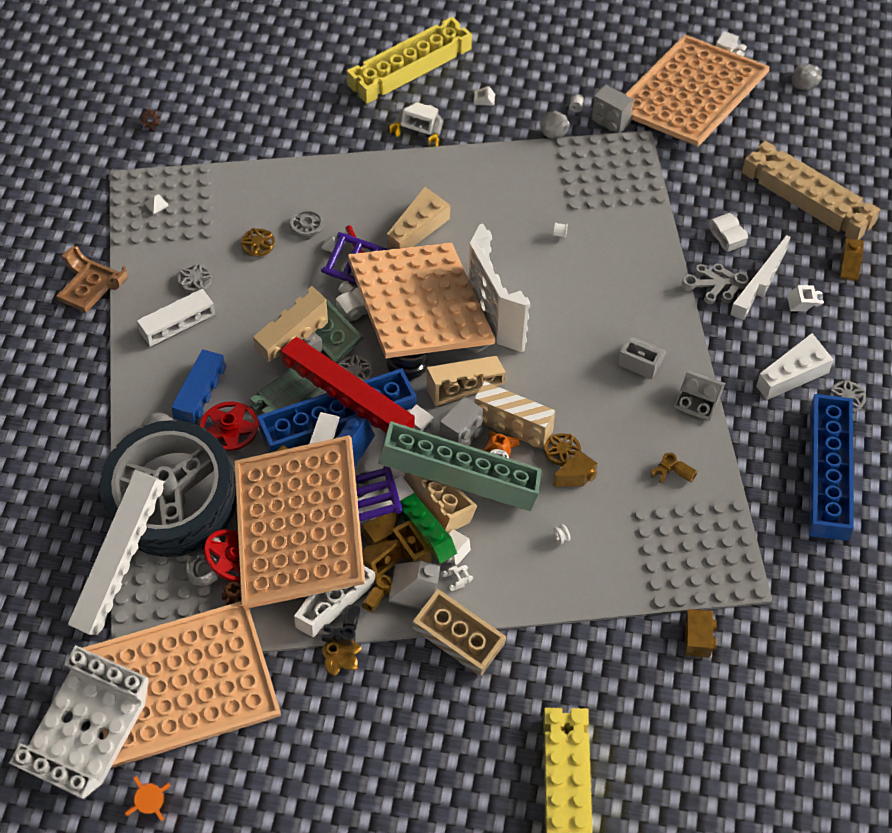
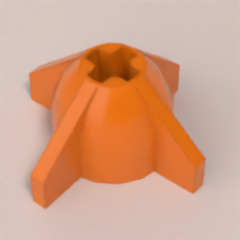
(501, 442)
(148, 798)

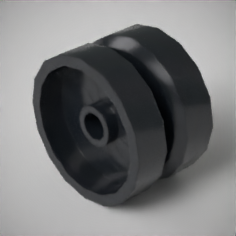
(412, 365)

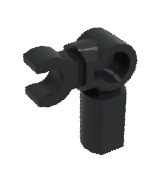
(346, 634)

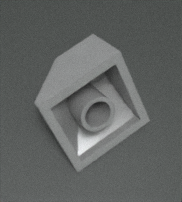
(414, 584)

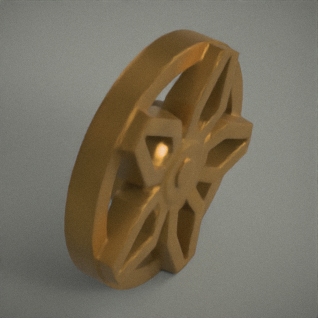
(258, 242)
(561, 449)

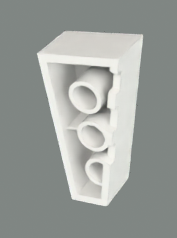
(796, 367)
(326, 606)

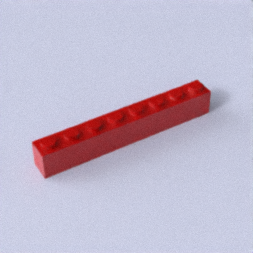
(344, 386)

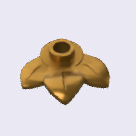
(343, 657)

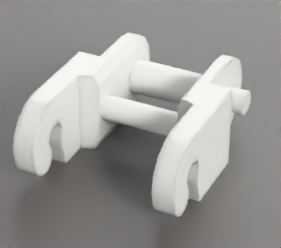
(456, 571)

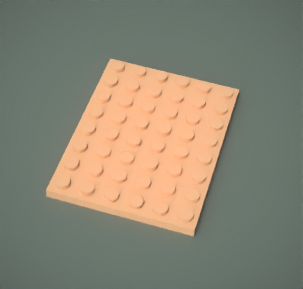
(693, 89)
(420, 300)
(298, 522)
(201, 680)

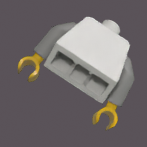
(419, 118)

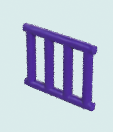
(359, 243)
(391, 495)

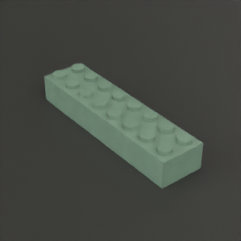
(460, 466)

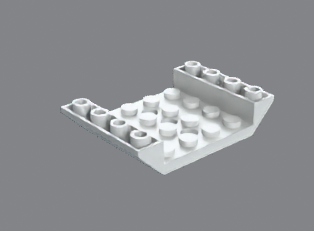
(504, 312)
(96, 693)

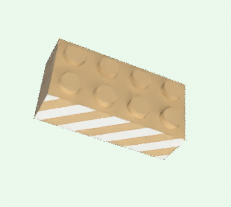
(515, 415)
(459, 632)

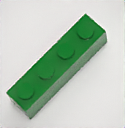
(429, 528)

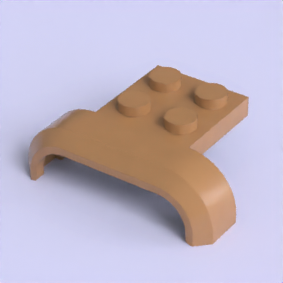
(90, 282)

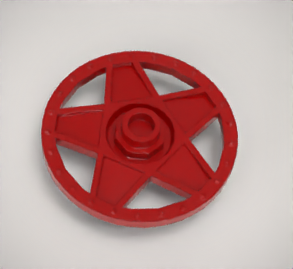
(231, 424)
(226, 552)

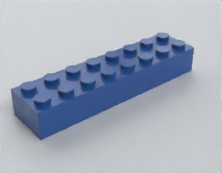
(296, 423)
(831, 468)

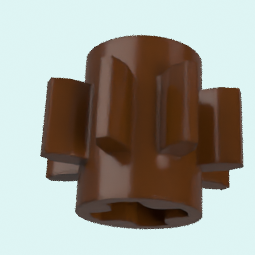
(148, 115)
(232, 593)

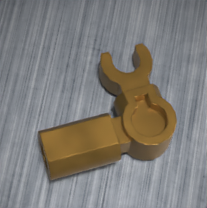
(669, 463)
(381, 587)

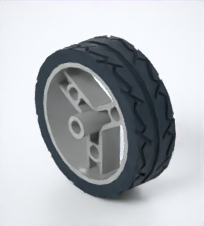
(176, 534)

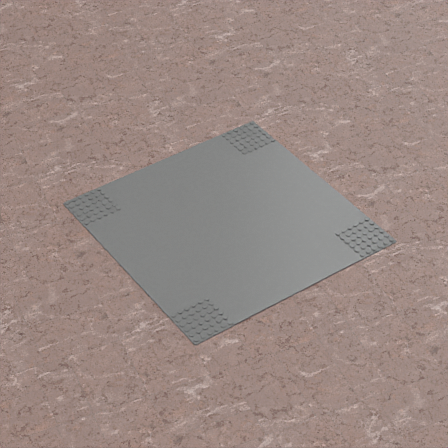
(612, 278)

